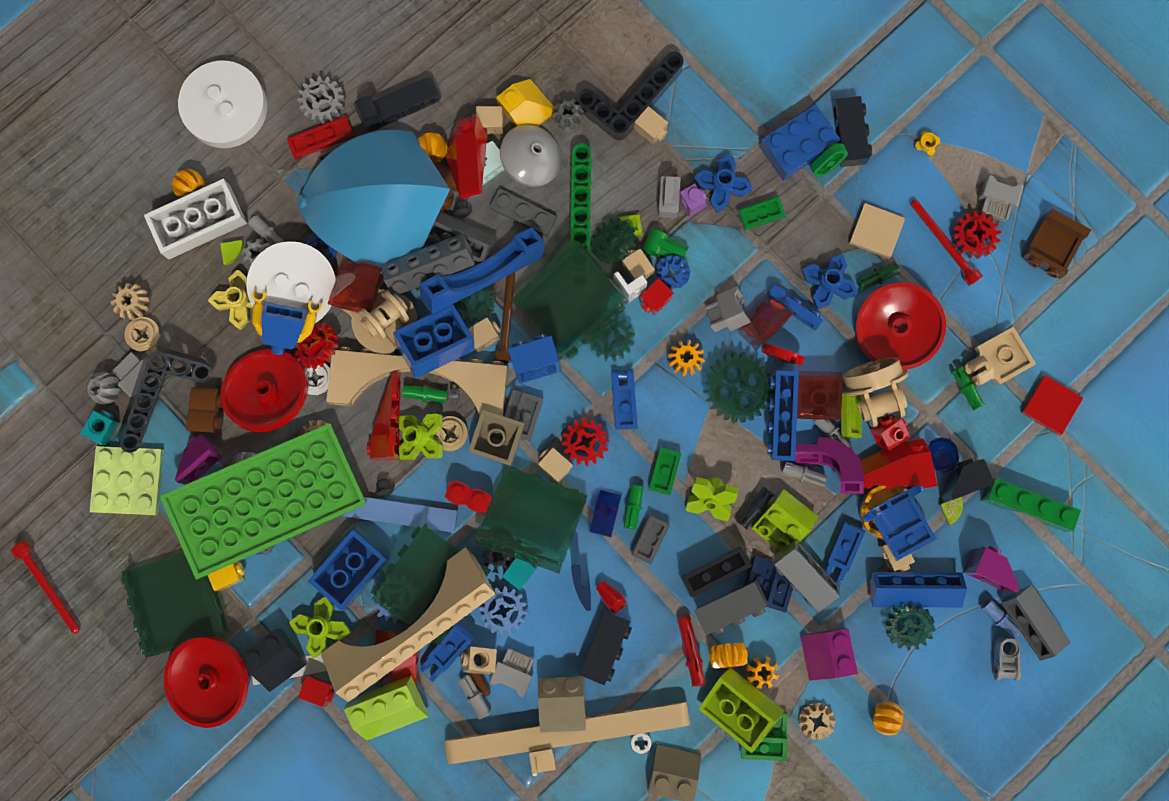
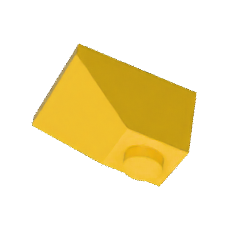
(525, 104)

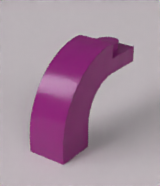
(838, 457)

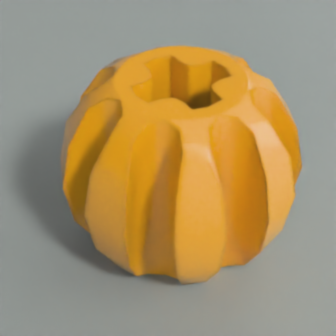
(434, 146)
(187, 182)
(767, 677)
(887, 718)

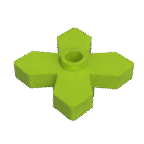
(419, 437)
(713, 496)
(309, 625)

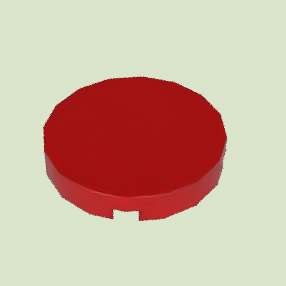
(783, 354)

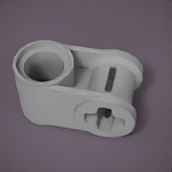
(1006, 661)

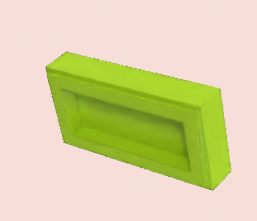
(850, 417)

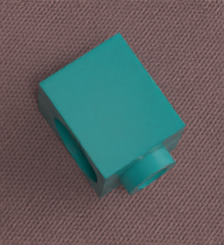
(91, 430)
(519, 573)

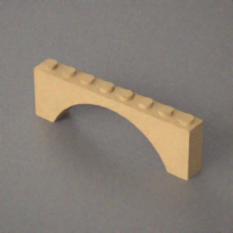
(356, 371)
(462, 591)

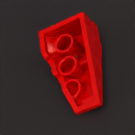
(905, 465)

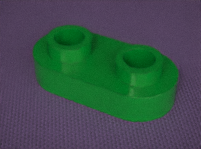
(829, 159)

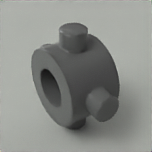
(454, 394)

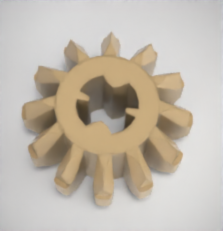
(137, 300)

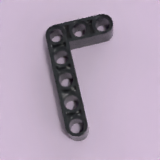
(636, 101)
(151, 389)

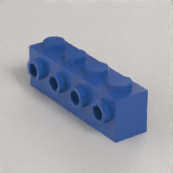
(784, 415)
(923, 588)

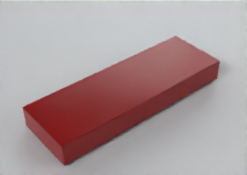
(320, 137)

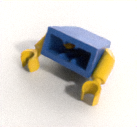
(281, 324)

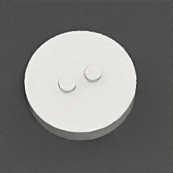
(222, 104)
(292, 276)

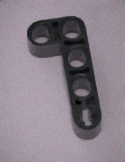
(396, 104)

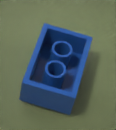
(798, 142)
(434, 341)
(534, 359)
(348, 570)

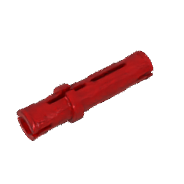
(693, 662)

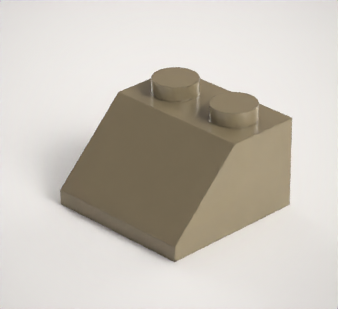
(496, 437)
(562, 704)
(674, 773)

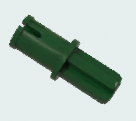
(878, 276)

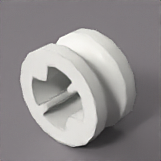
(636, 747)

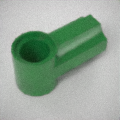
(659, 245)

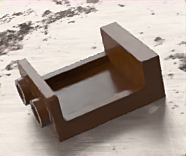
(1055, 244)

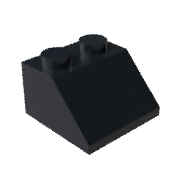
(966, 479)
(273, 659)

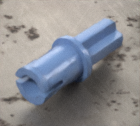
(1001, 618)

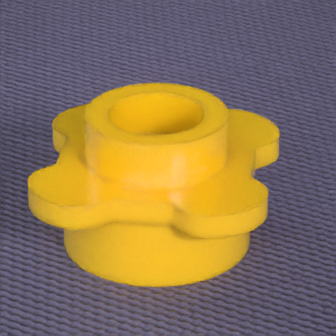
(931, 138)

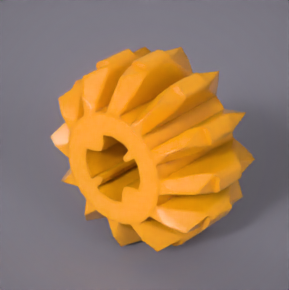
(692, 363)
(728, 655)

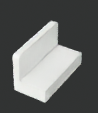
(631, 290)

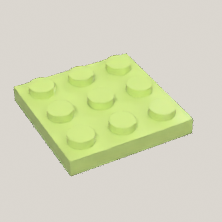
(126, 481)

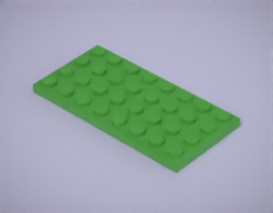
(262, 501)

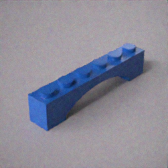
(446, 290)

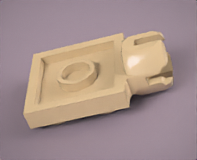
(1000, 359)

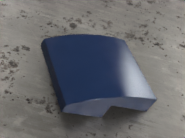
(774, 586)
(583, 593)

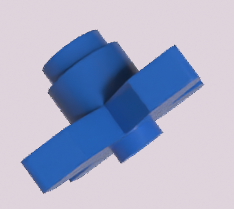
(725, 173)
(841, 287)

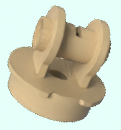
(372, 328)
(874, 376)

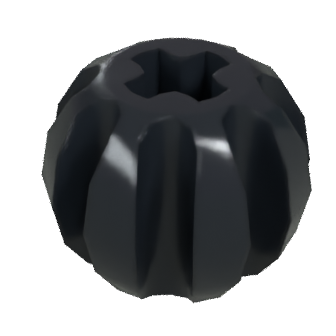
(499, 563)

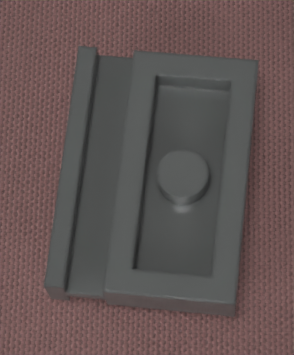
(524, 409)

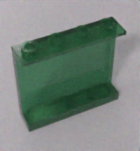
(571, 299)
(531, 519)
(416, 578)
(171, 605)

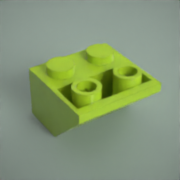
(785, 521)

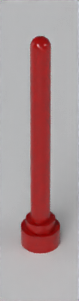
(971, 274)
(23, 552)

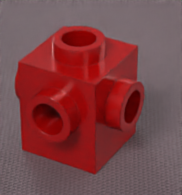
(890, 432)

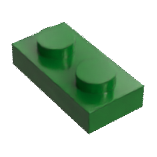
(665, 471)

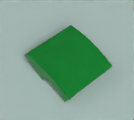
(773, 745)

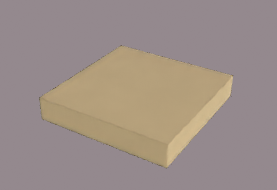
(877, 231)

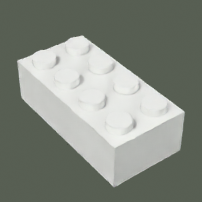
(195, 219)

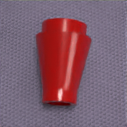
(611, 597)

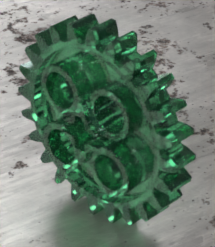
(732, 406)

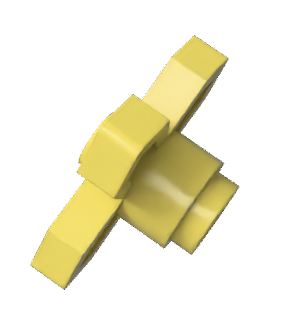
(235, 299)

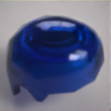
(944, 454)

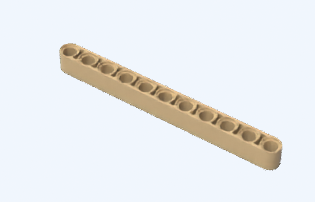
(597, 728)

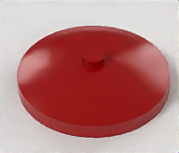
(901, 323)
(264, 391)
(206, 681)

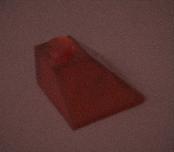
(356, 286)

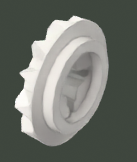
(322, 384)

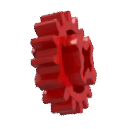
(981, 227)
(317, 346)
(595, 437)

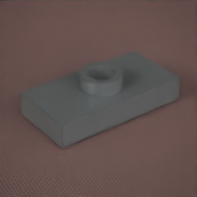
(650, 539)

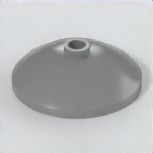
(523, 162)

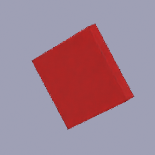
(1052, 405)

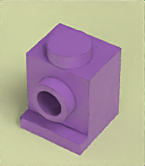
(693, 200)

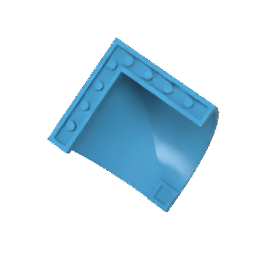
(374, 197)

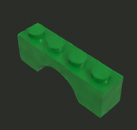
(1032, 504)

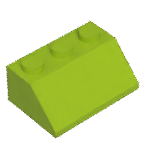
(386, 709)
(741, 709)

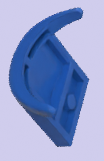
(901, 523)

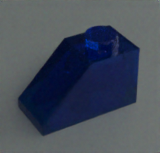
(605, 514)

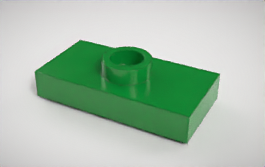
(761, 213)

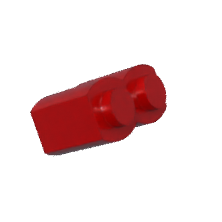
(465, 496)

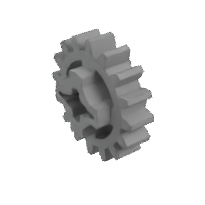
(324, 108)

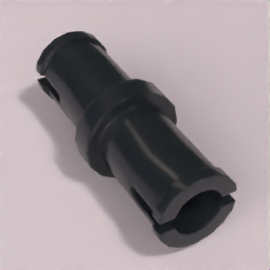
(755, 507)

